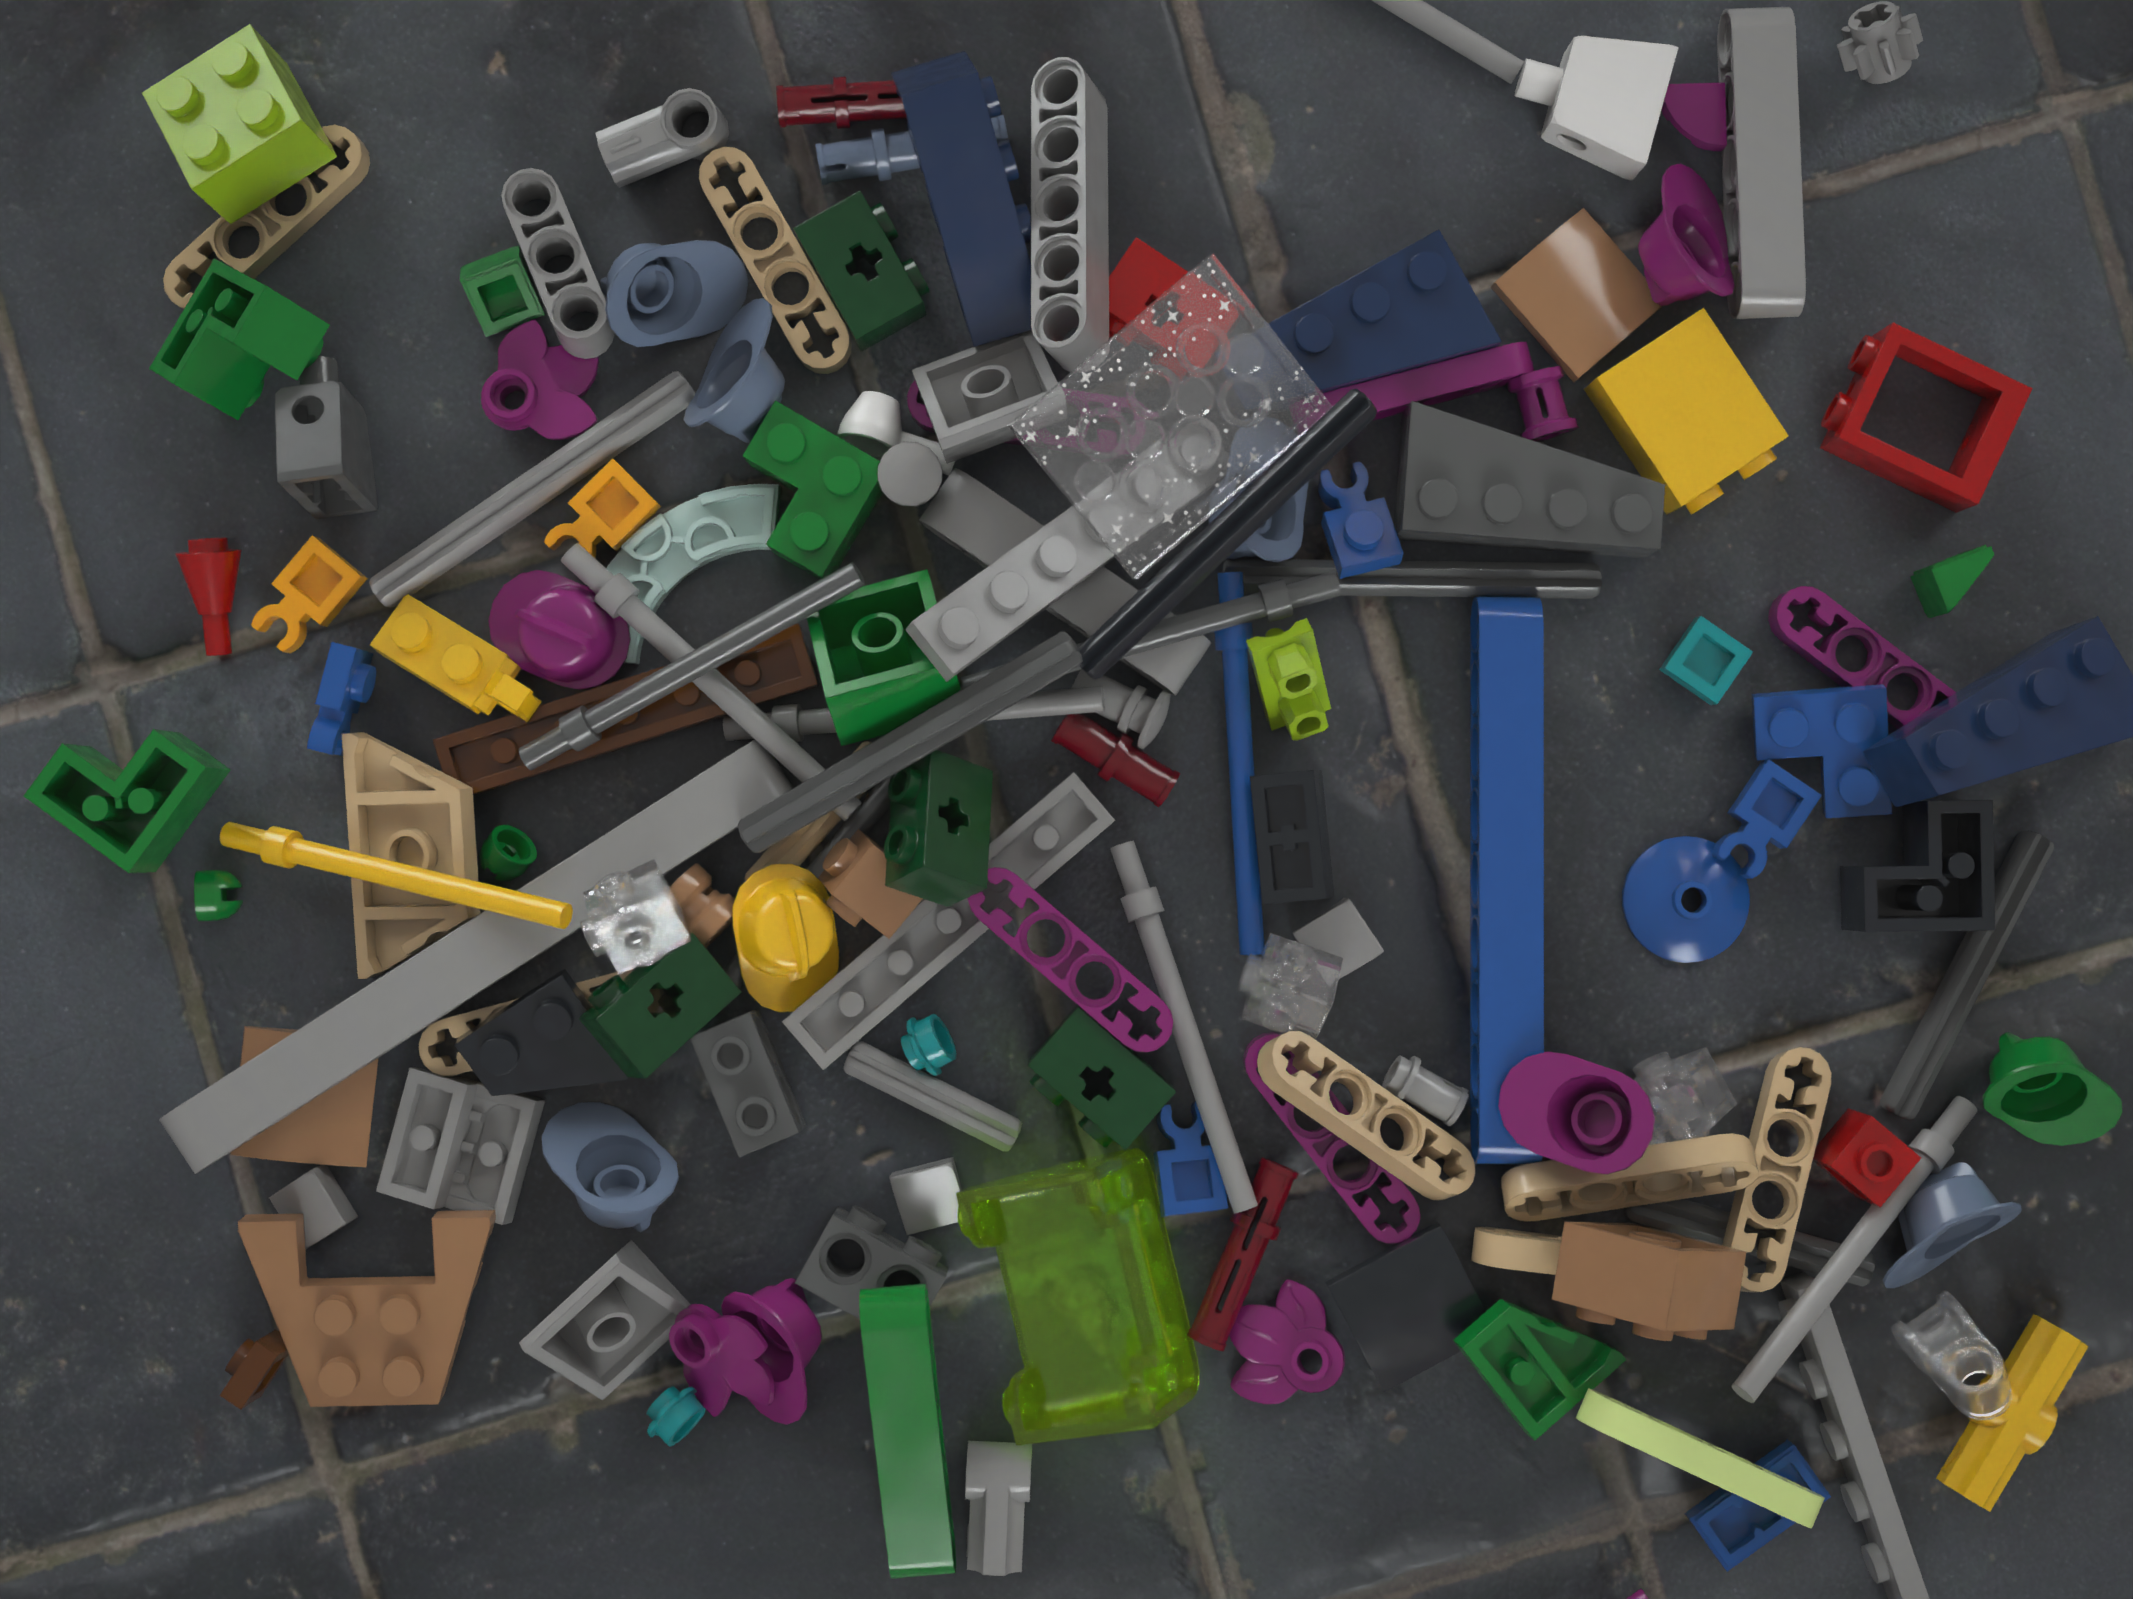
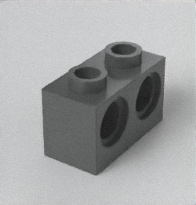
(748, 1082)
(882, 1257)

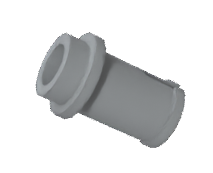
(1425, 1089)

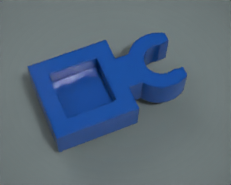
(1357, 530)
(344, 685)
(1770, 811)
(1188, 1172)

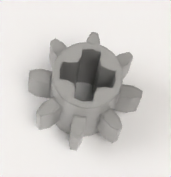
(1880, 42)

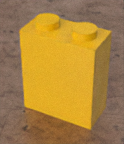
(1688, 413)

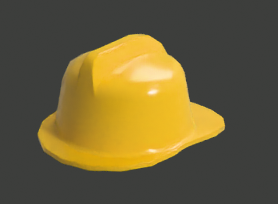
(784, 936)

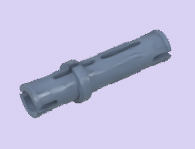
(876, 155)

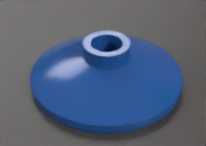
(1655, 907)

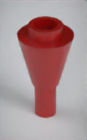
(212, 579)

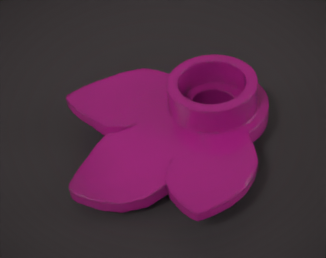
(551, 386)
(1274, 1343)
(721, 1357)

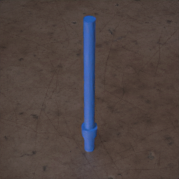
(1241, 766)

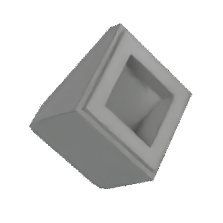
(1341, 933)
(927, 1195)
(319, 1200)

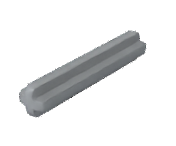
(932, 1096)

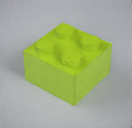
(239, 124)

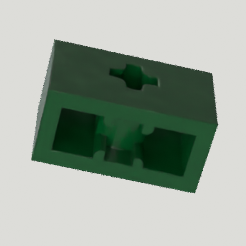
(842, 237)
(939, 829)
(641, 1039)
(1137, 1087)

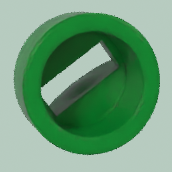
(516, 844)
(211, 895)

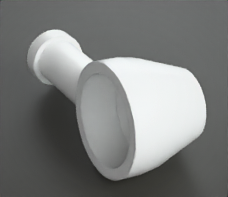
(875, 427)

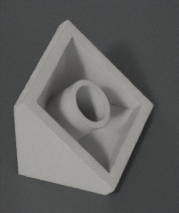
(983, 391)
(608, 1323)

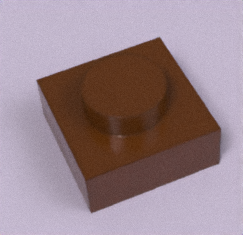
(254, 1368)

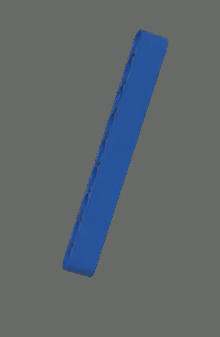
(1505, 859)

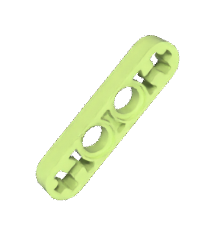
(1700, 1458)

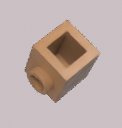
(856, 880)

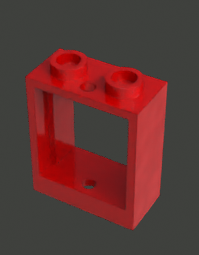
(1981, 446)

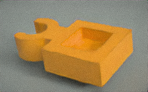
(609, 509)
(315, 587)

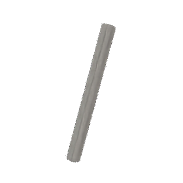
(532, 489)

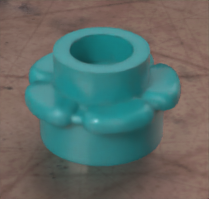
(928, 1044)
(674, 1414)

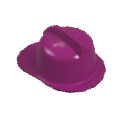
(1687, 242)
(558, 630)
(1577, 1112)
(792, 1340)

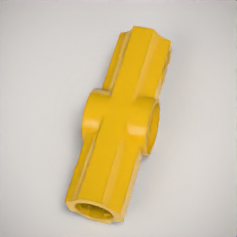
(1994, 1447)

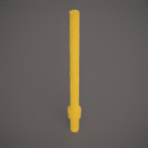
(288, 848)

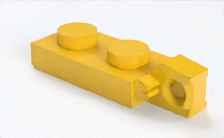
(453, 660)

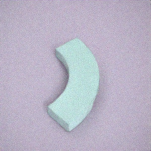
(691, 537)

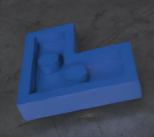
(1838, 729)

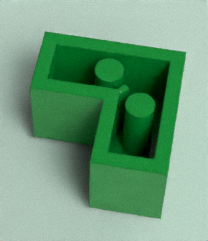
(233, 337)
(831, 484)
(131, 811)

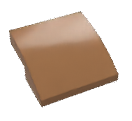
(1577, 294)
(324, 1131)

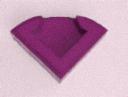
(1698, 113)

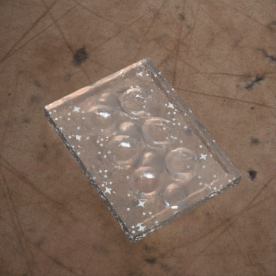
(1171, 416)

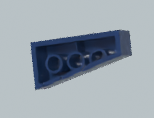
(970, 192)
(1389, 319)
(2031, 710)

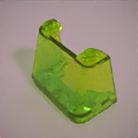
(1087, 1297)

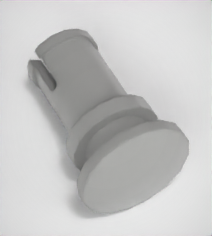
(909, 474)
(1130, 707)

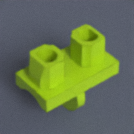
(1291, 679)

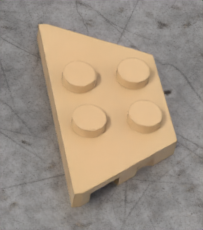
(413, 818)

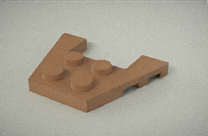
(369, 1335)

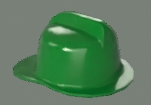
(2048, 1092)

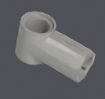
(656, 140)
(997, 1491)

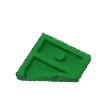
(1535, 1363)

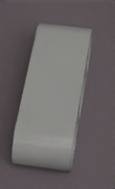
(550, 236)

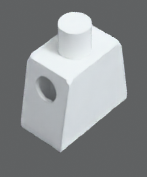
(1602, 99)

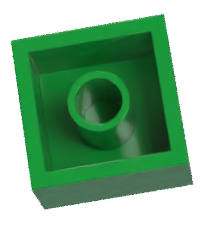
(870, 663)

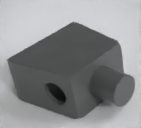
(324, 444)

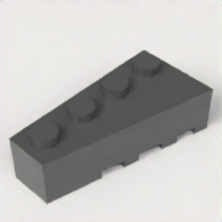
(1510, 492)

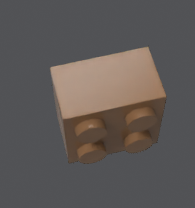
(1649, 1279)

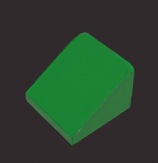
(501, 291)
(1946, 582)

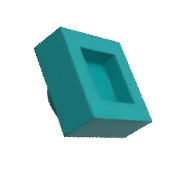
(1706, 660)

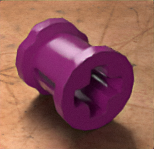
(1547, 383)

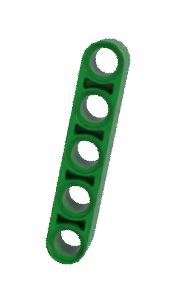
(907, 1430)

